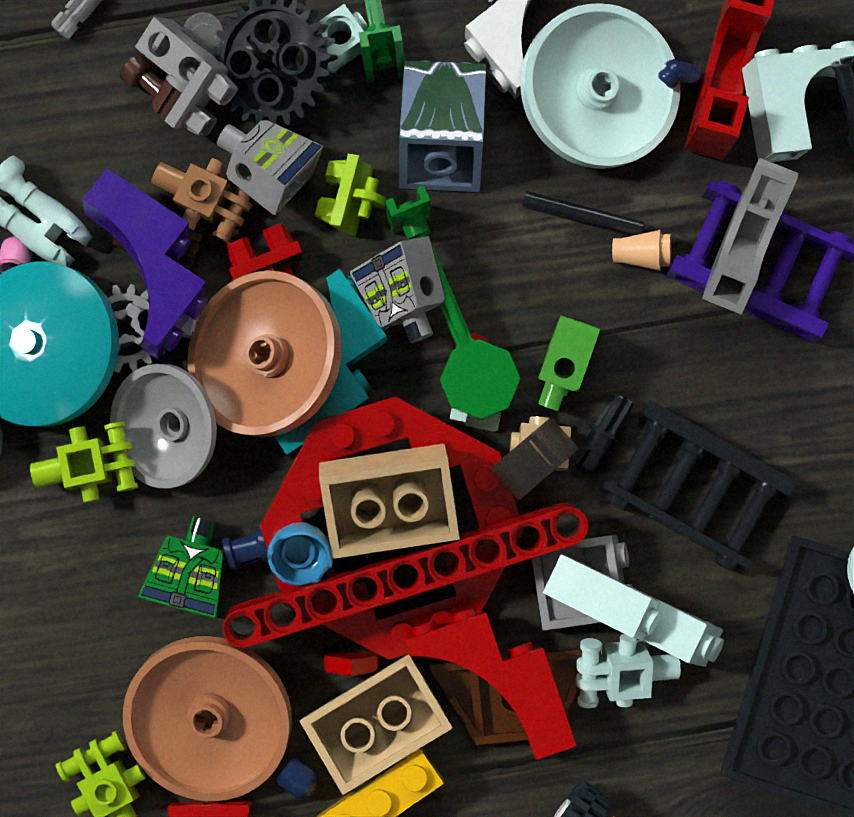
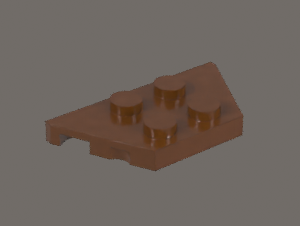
(486, 711)

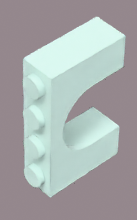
(777, 94)

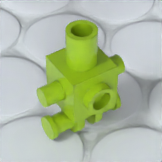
(86, 463)
(107, 790)

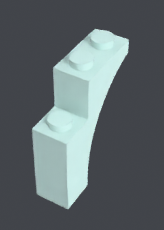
(634, 612)

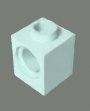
(343, 20)

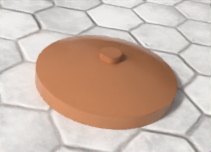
(266, 353)
(207, 718)

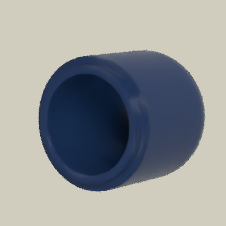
(298, 778)

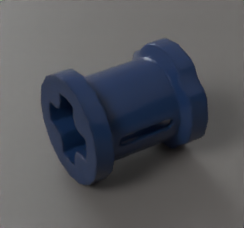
(245, 551)

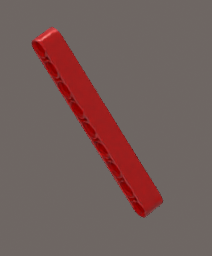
(389, 589)

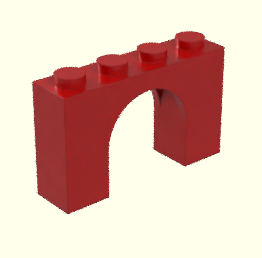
(720, 99)

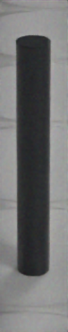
(582, 213)

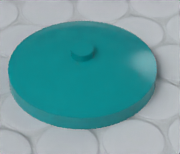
(53, 344)

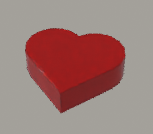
(351, 663)

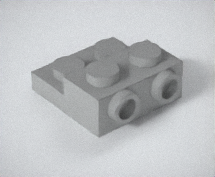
(598, 553)

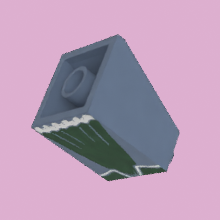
(442, 126)

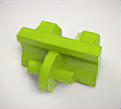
(354, 197)

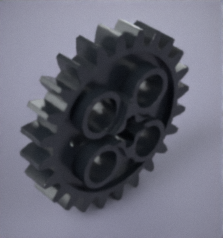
(293, 33)

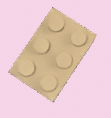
(388, 501)

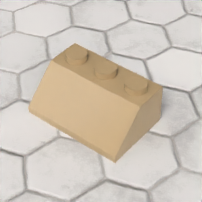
(376, 724)

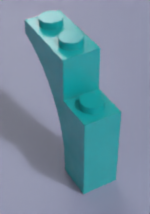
(359, 338)

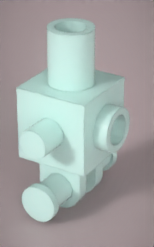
(621, 670)

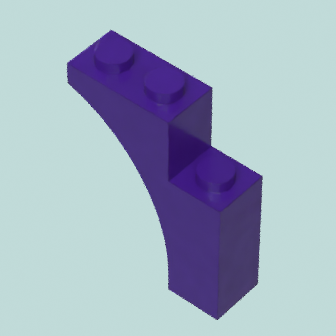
(153, 239)

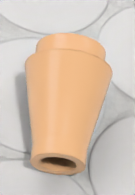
(643, 250)

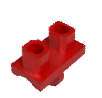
(281, 248)

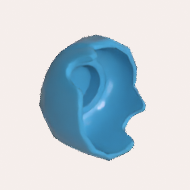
(299, 554)

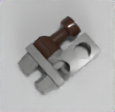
(191, 78)

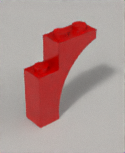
(520, 678)

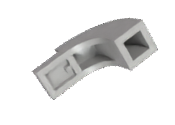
(749, 235)

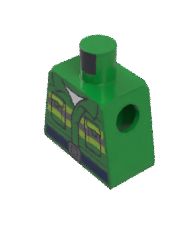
(188, 572)

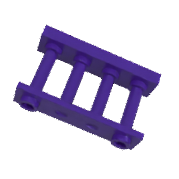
(767, 302)

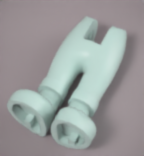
(53, 216)

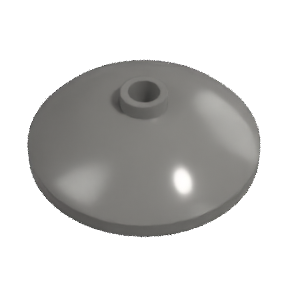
(150, 406)

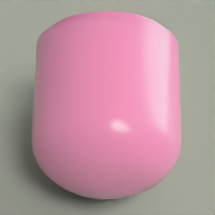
(13, 252)

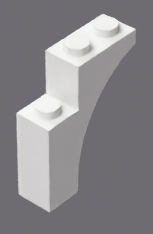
(497, 41)

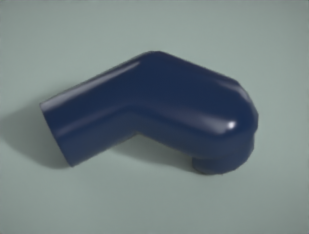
(679, 70)

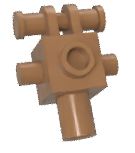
(203, 196)

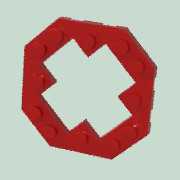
(369, 428)

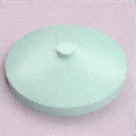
(597, 86)

